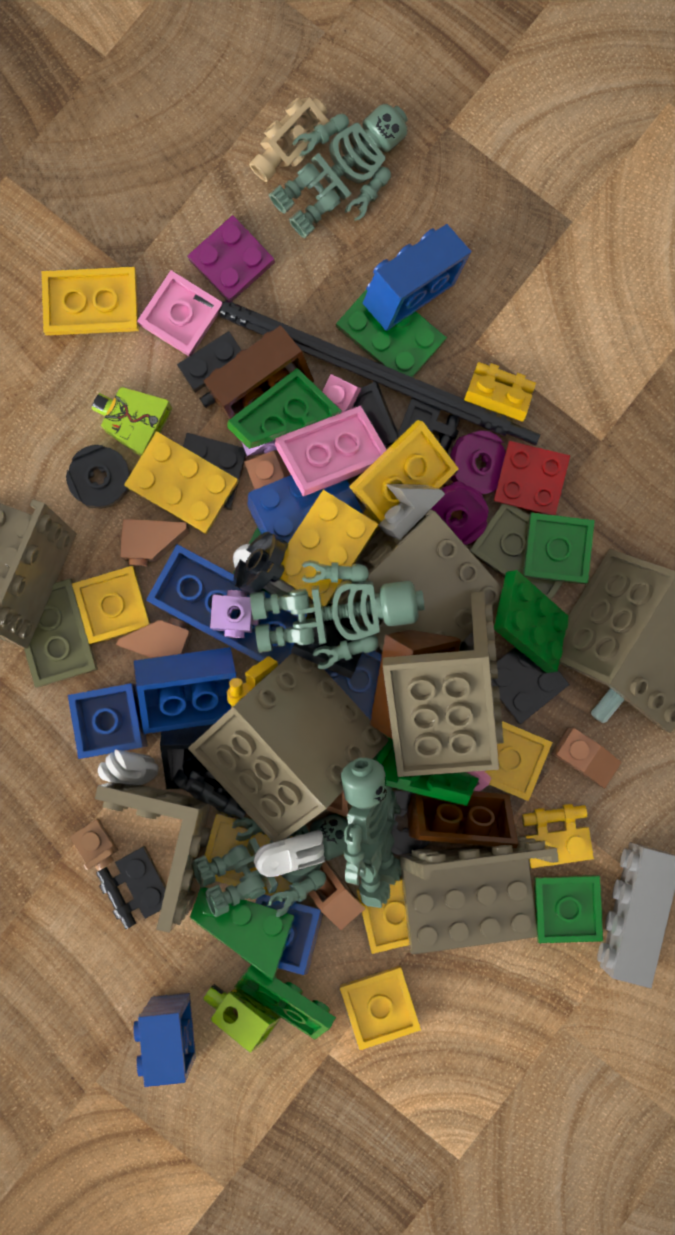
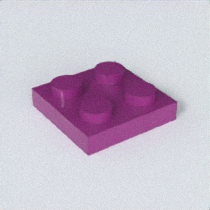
(231, 259)

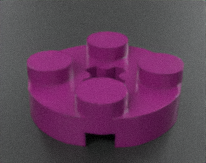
(468, 449)
(473, 508)

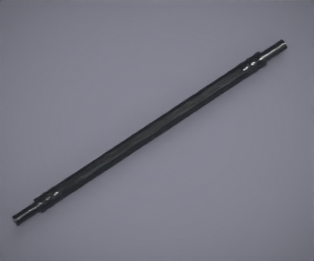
(378, 373)

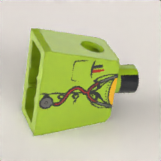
(132, 417)
(253, 1019)

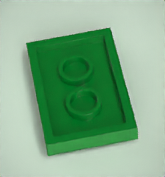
(401, 348)
(531, 621)
(286, 1002)

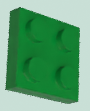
(558, 548)
(568, 909)

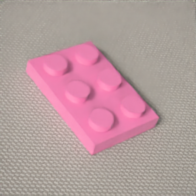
(330, 450)

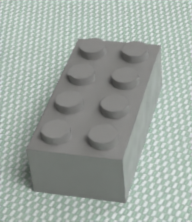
(639, 915)

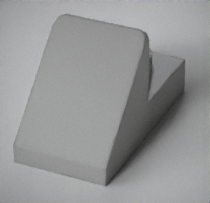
(414, 504)

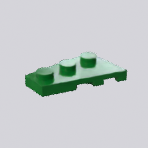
(448, 786)
(247, 930)

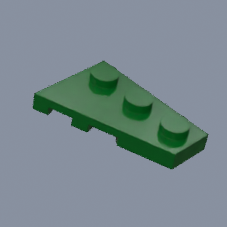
(281, 410)

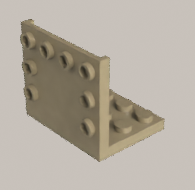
(30, 563)
(438, 566)
(626, 634)
(445, 705)
(287, 746)
(192, 836)
(470, 894)

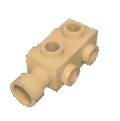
(288, 130)

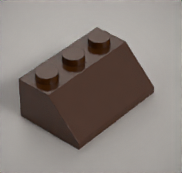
(255, 371)
(405, 644)
(484, 820)

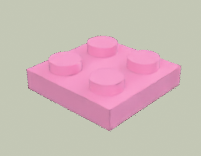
(177, 315)

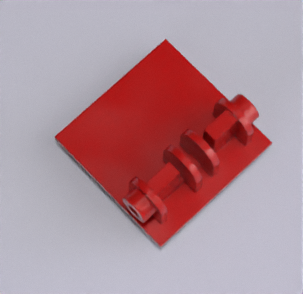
(532, 478)

